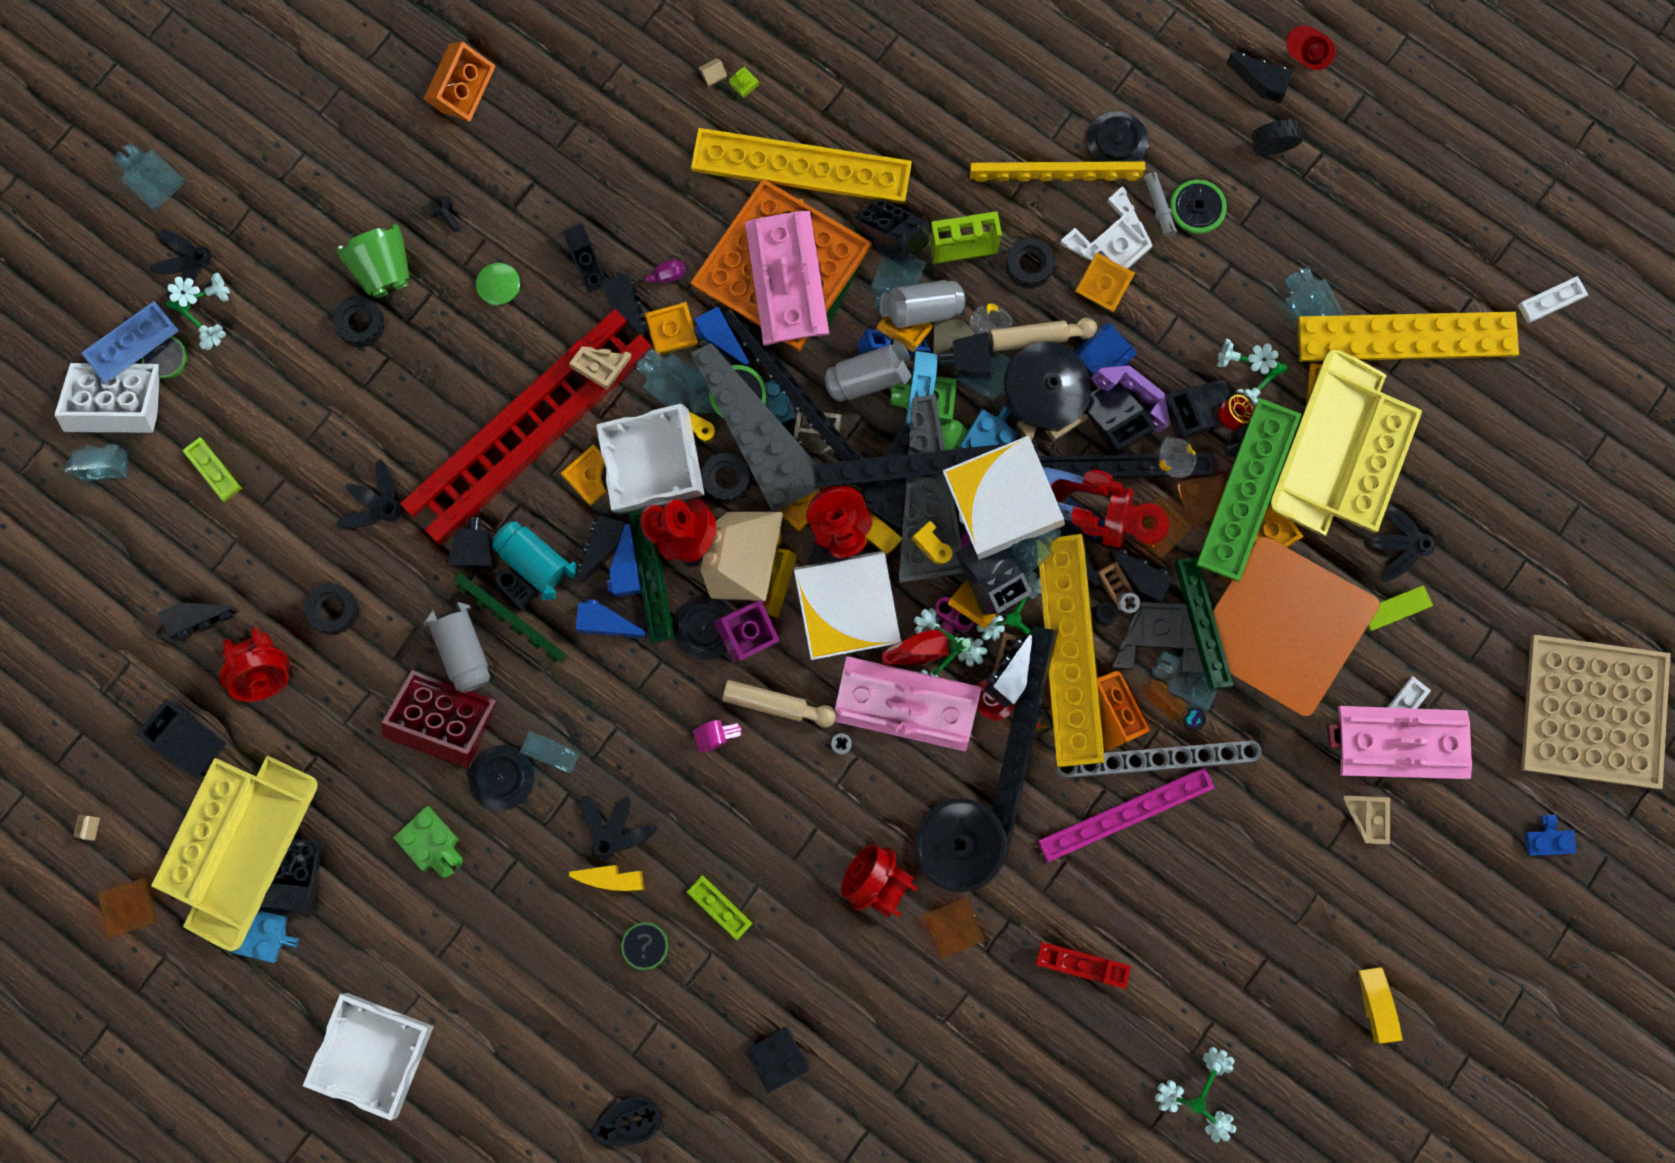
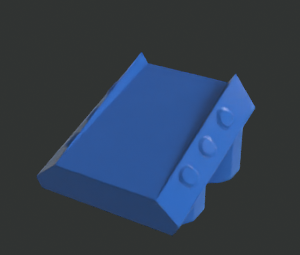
(1105, 350)

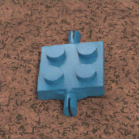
(989, 430)
(266, 937)

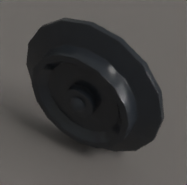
(1117, 138)
(696, 629)
(501, 778)

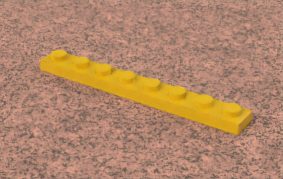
(1057, 170)

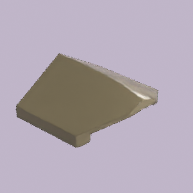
(947, 331)
(809, 437)

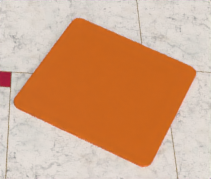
(1290, 625)

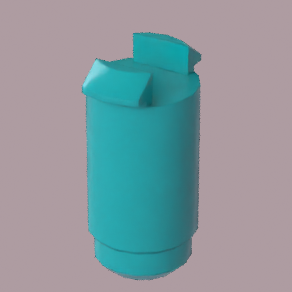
(532, 558)

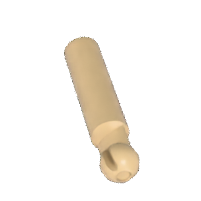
(1025, 335)
(777, 704)

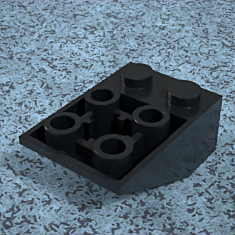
(893, 230)
(1196, 408)
(1118, 418)
(993, 579)
(181, 738)
(296, 881)

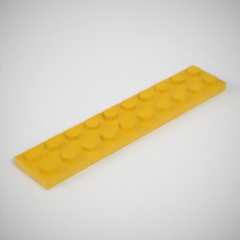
(801, 166)
(1409, 336)
(1073, 659)

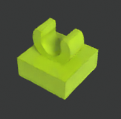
(743, 82)

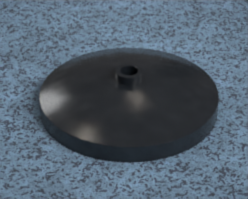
(1030, 388)
(940, 842)

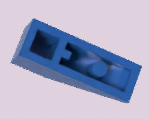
(715, 330)
(875, 339)
(624, 570)
(597, 619)

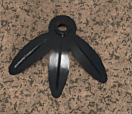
(192, 261)
(381, 505)
(1411, 544)
(616, 822)

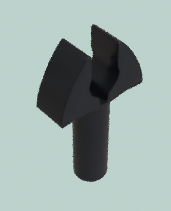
(444, 212)

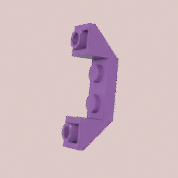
(1147, 392)

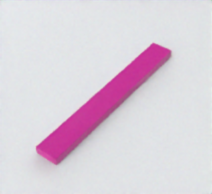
(1125, 814)

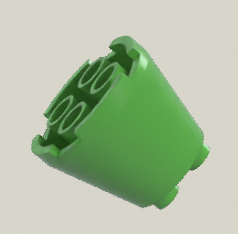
(377, 260)

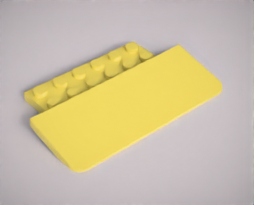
(1345, 449)
(234, 846)

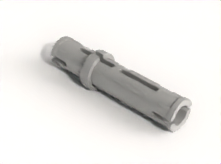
(1163, 212)

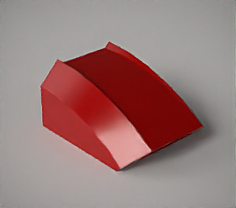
(917, 649)

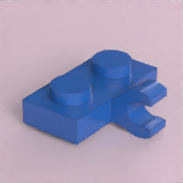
(1549, 840)

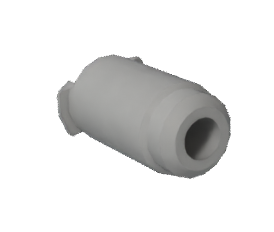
(923, 303)
(868, 372)
(459, 648)

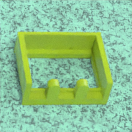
(962, 246)

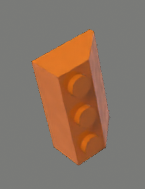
(459, 81)
(1118, 711)

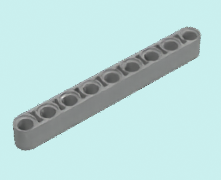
(1169, 762)

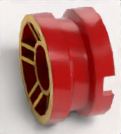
(1235, 412)

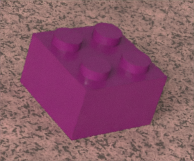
(746, 631)

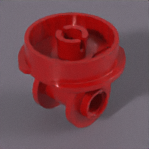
(1125, 519)
(839, 520)
(680, 529)
(253, 668)
(875, 881)

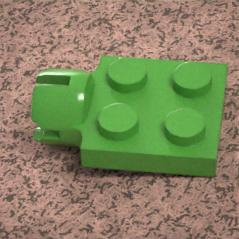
(943, 389)
(430, 843)

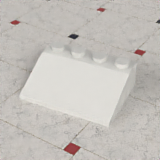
(120, 405)

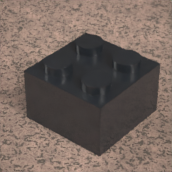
(777, 1059)

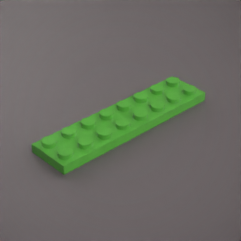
(1248, 489)

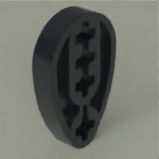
(637, 1133)

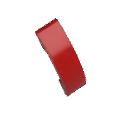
(1083, 965)

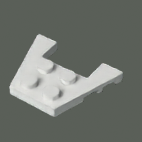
(1122, 242)

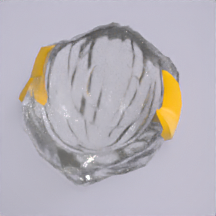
(989, 318)
(1176, 457)

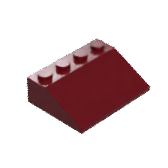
(438, 719)

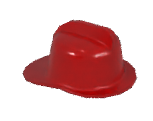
(1310, 47)

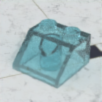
(98, 463)

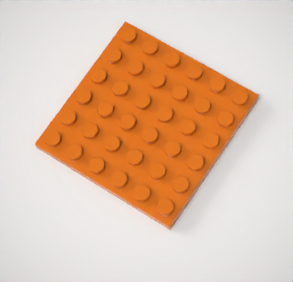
(728, 269)

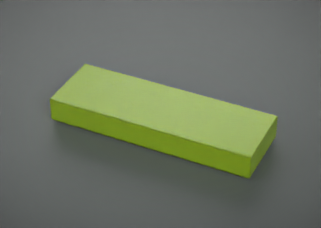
(212, 469)
(1400, 607)
(719, 908)

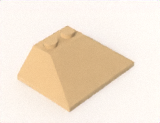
(741, 555)

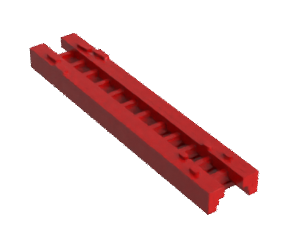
(531, 446)

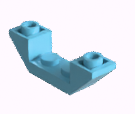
(923, 379)

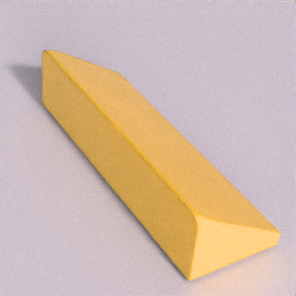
(780, 576)

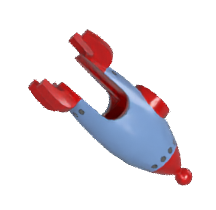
(1094, 482)

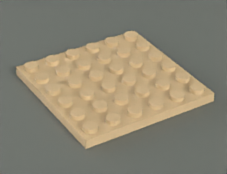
(1596, 712)

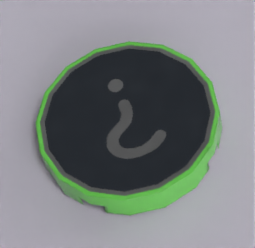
(170, 356)
(644, 946)

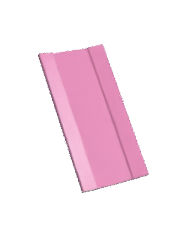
(786, 277)
(906, 703)
(1405, 742)

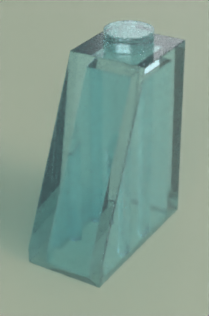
(549, 752)

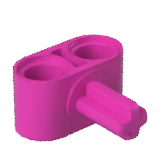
(950, 621)
(713, 735)

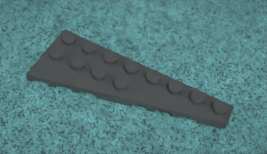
(770, 451)
(927, 500)

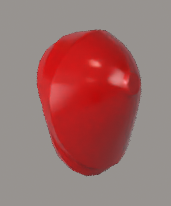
(991, 708)

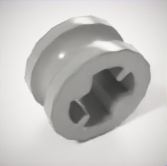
(1135, 601)
(848, 744)

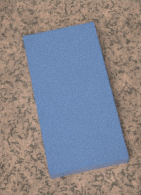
(129, 342)

